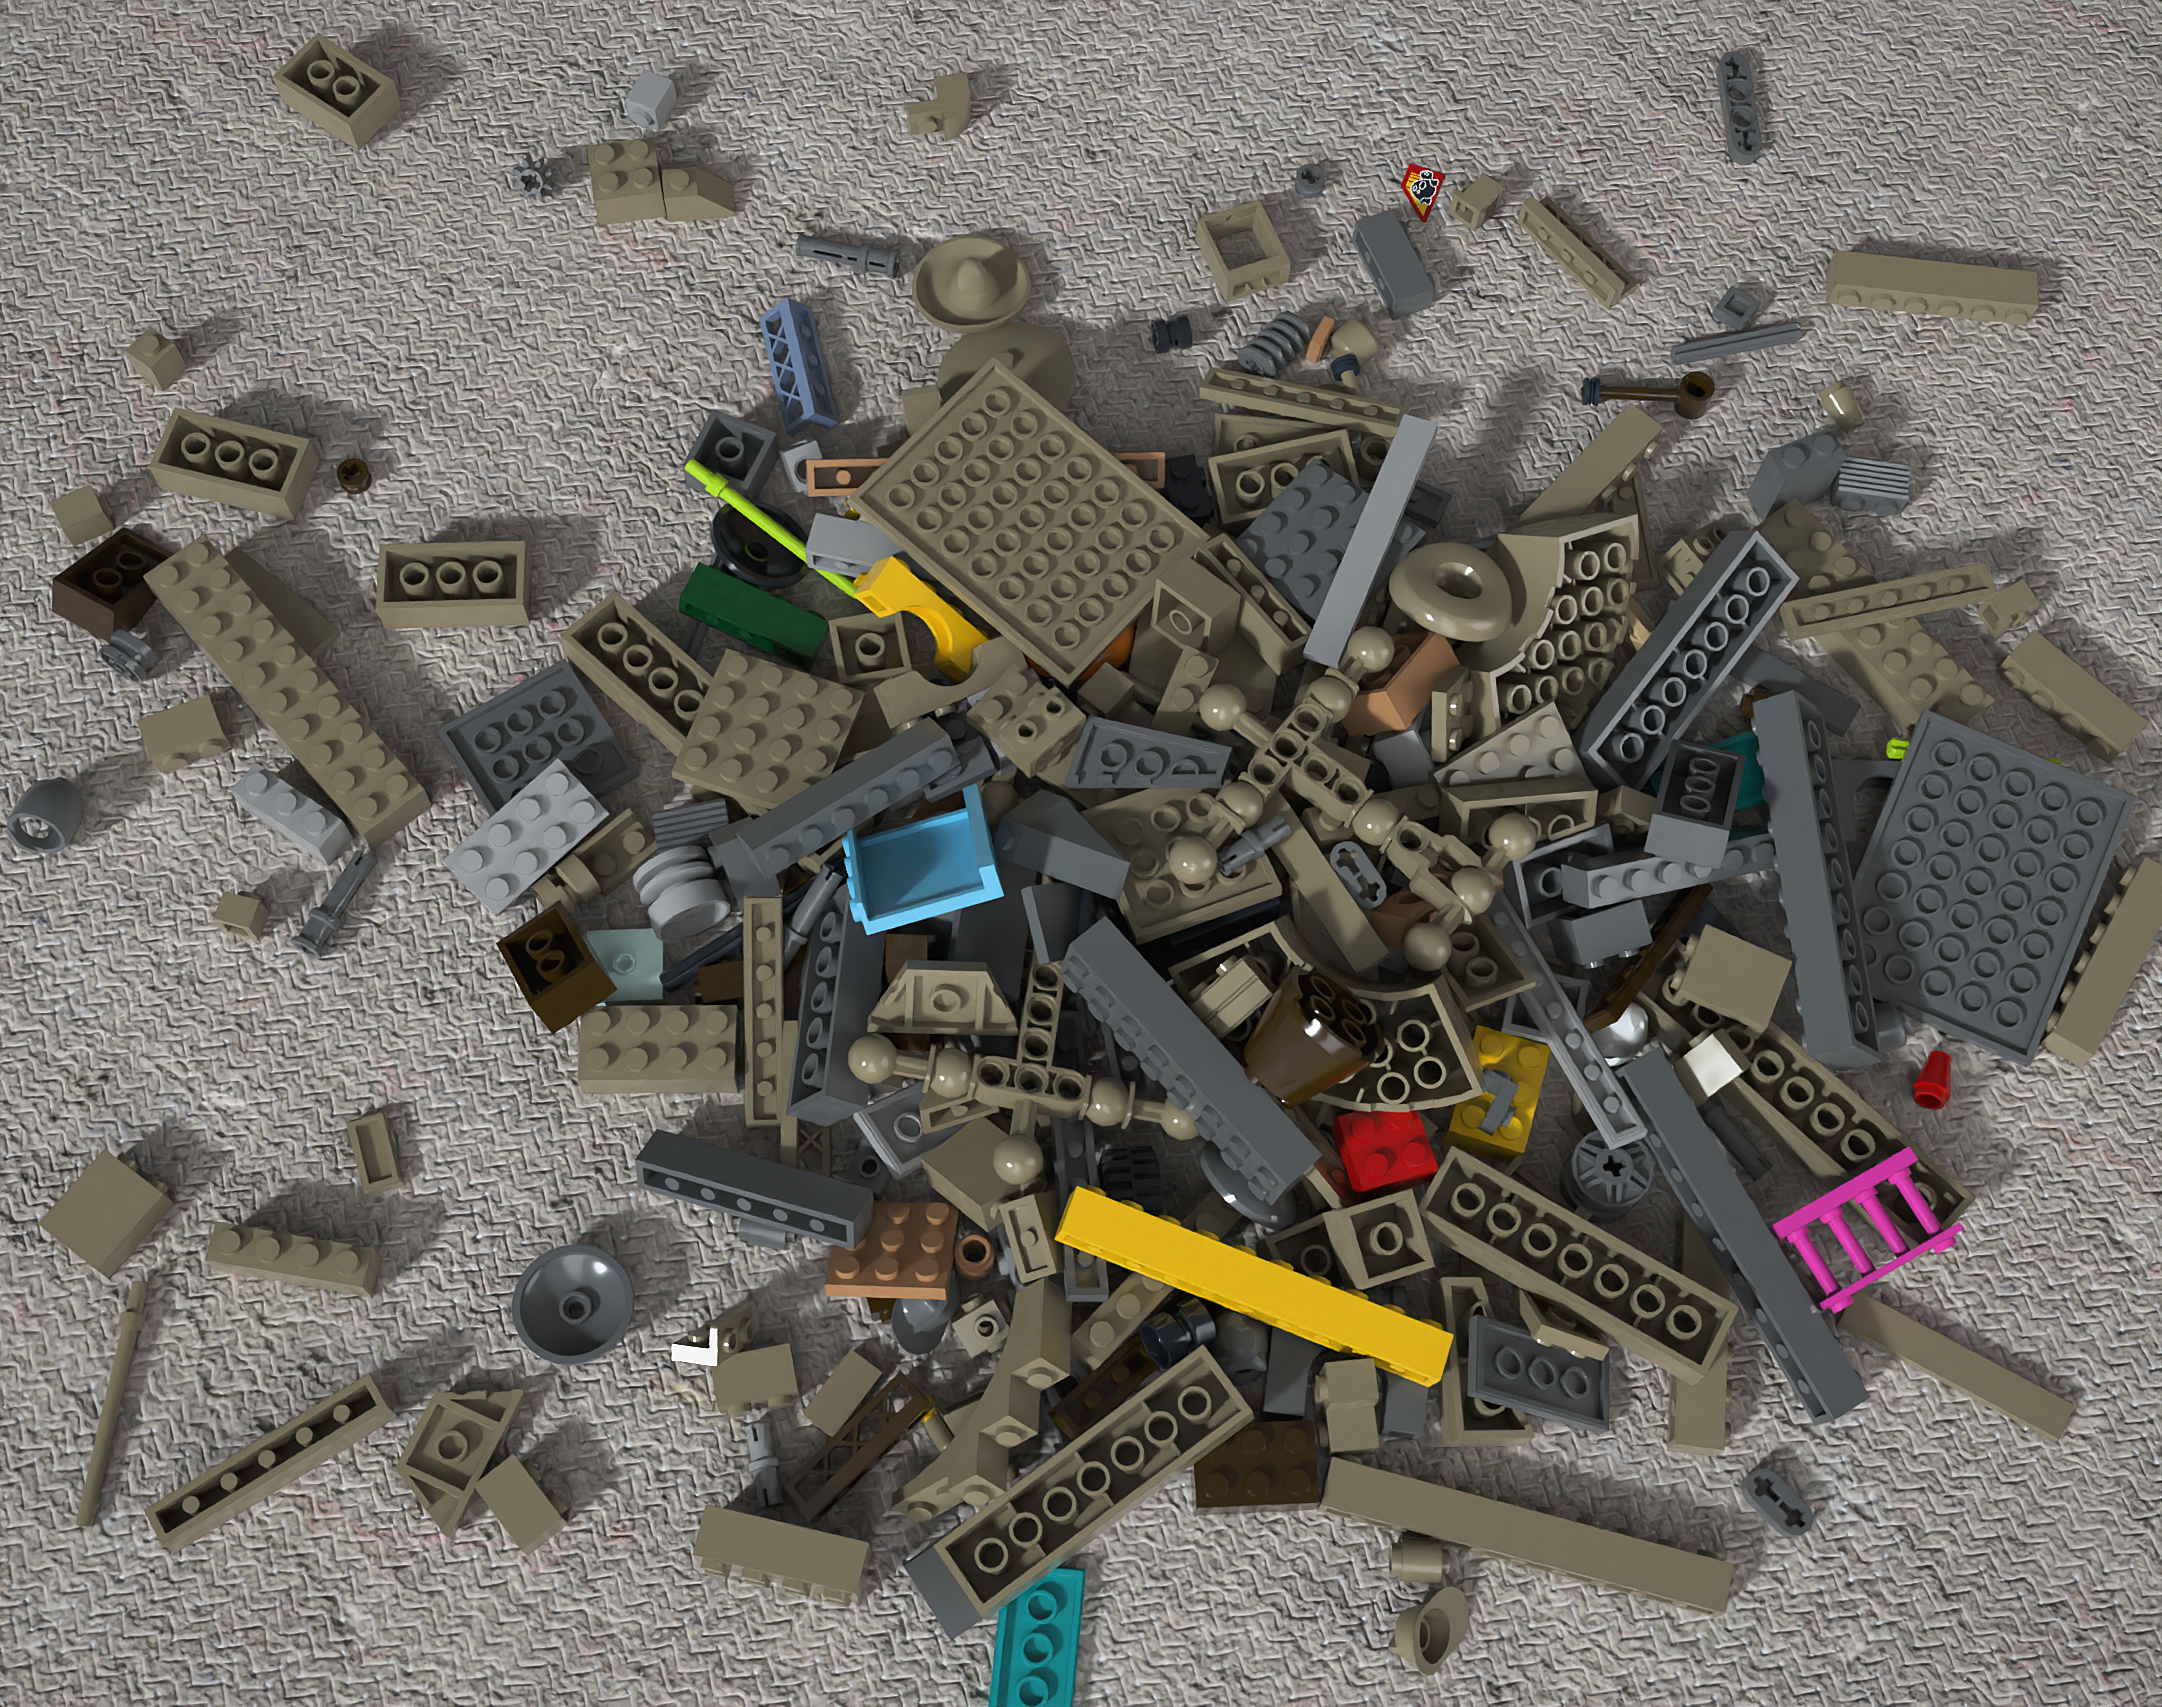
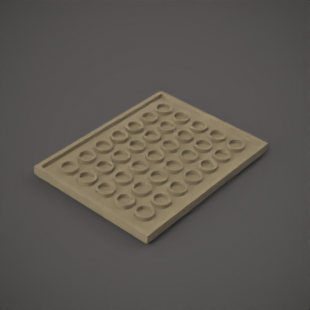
(1028, 521)

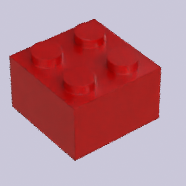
(1384, 1151)

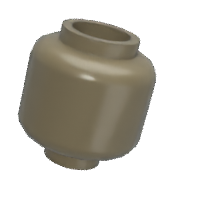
(1355, 338)

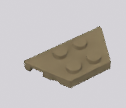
(944, 1000)
(455, 1450)

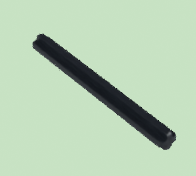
(732, 940)

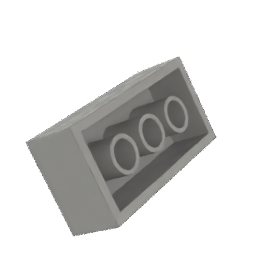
(525, 837)

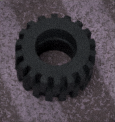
(1132, 1176)

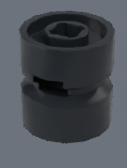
(1173, 1333)

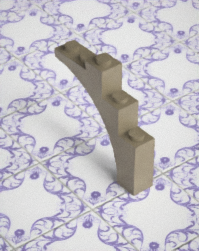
(1008, 1413)

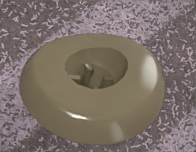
(971, 285)
(1453, 591)

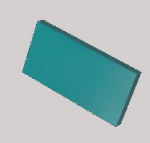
(1039, 1643)

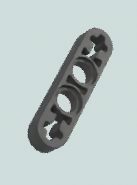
(1743, 108)

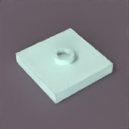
(634, 964)

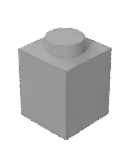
(651, 100)

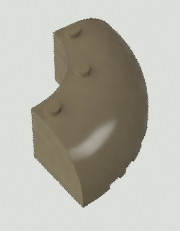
(1566, 619)
(1426, 1040)

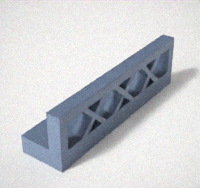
(803, 359)

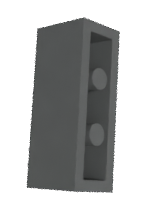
(1393, 264)

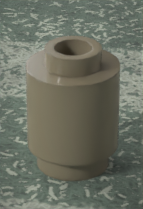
(1418, 1560)

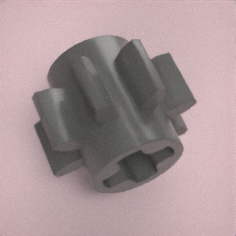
(542, 178)

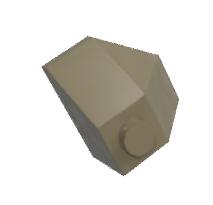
(695, 192)

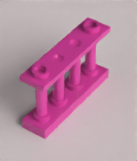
(1862, 1190)

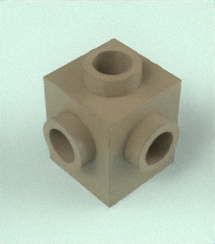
(978, 1336)

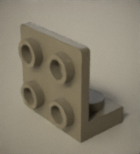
(1689, 555)

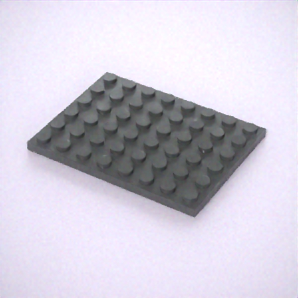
(1982, 884)

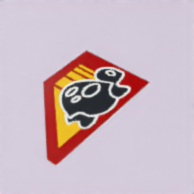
(1421, 189)

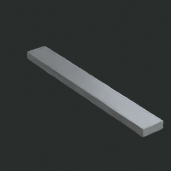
(1370, 541)
(1567, 1035)

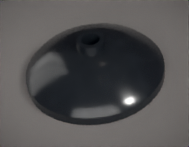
(755, 553)

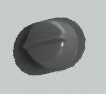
(922, 1322)

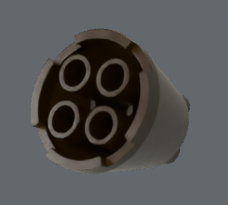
(1310, 1037)

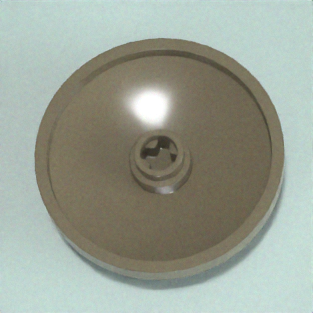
(1025, 349)

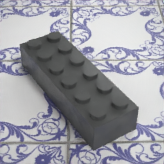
(836, 999)

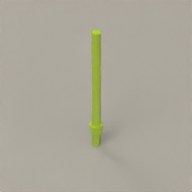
(718, 486)

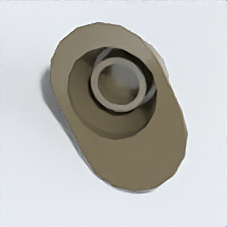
(1431, 1630)

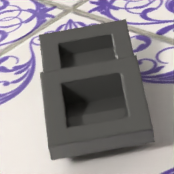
(942, 1592)

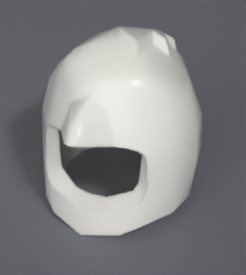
(1624, 1037)

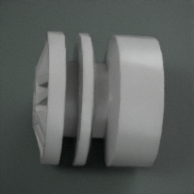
(681, 893)

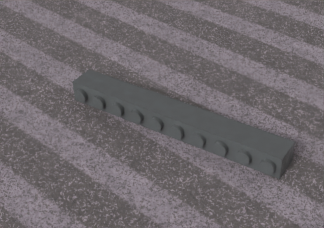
(1741, 1241)

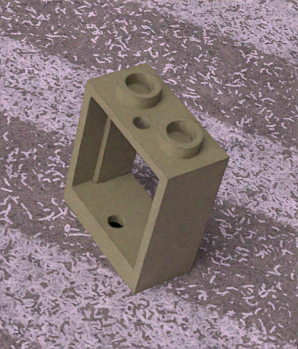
(1250, 277)

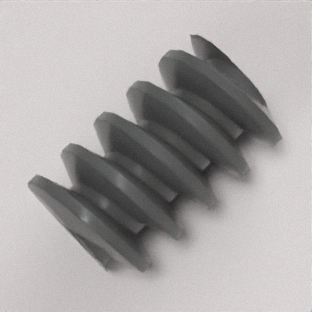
(1275, 345)

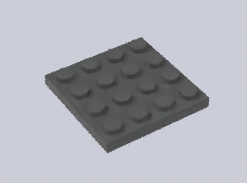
(1306, 534)
(527, 729)

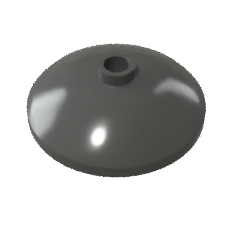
(1235, 1190)
(557, 1284)

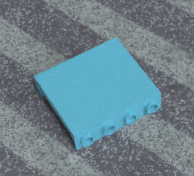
(922, 867)

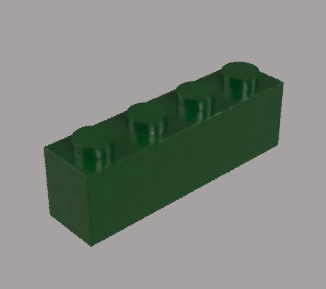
(754, 616)

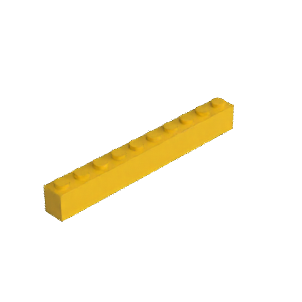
(1254, 1286)

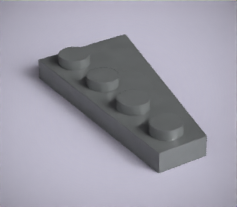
(1140, 757)

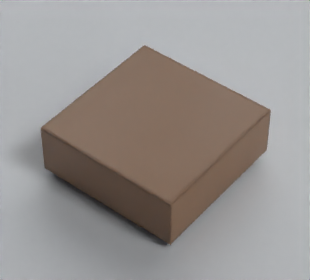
(1320, 339)

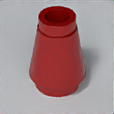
(1933, 1082)

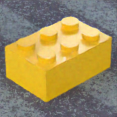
(1526, 1065)

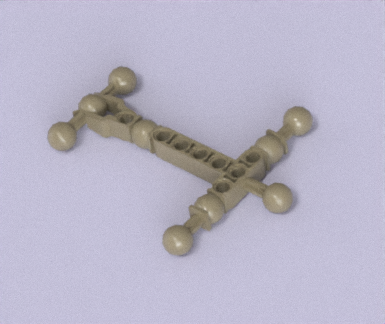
(954, 1072)

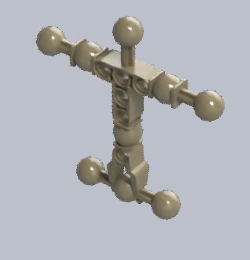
(1373, 819)

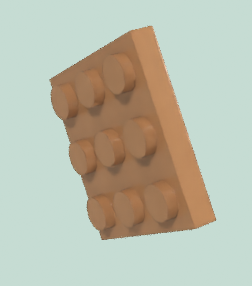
(901, 1254)

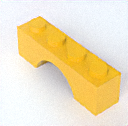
(894, 588)

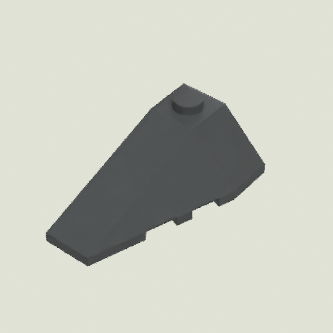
(1060, 842)

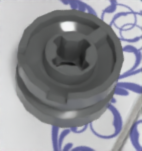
(128, 656)

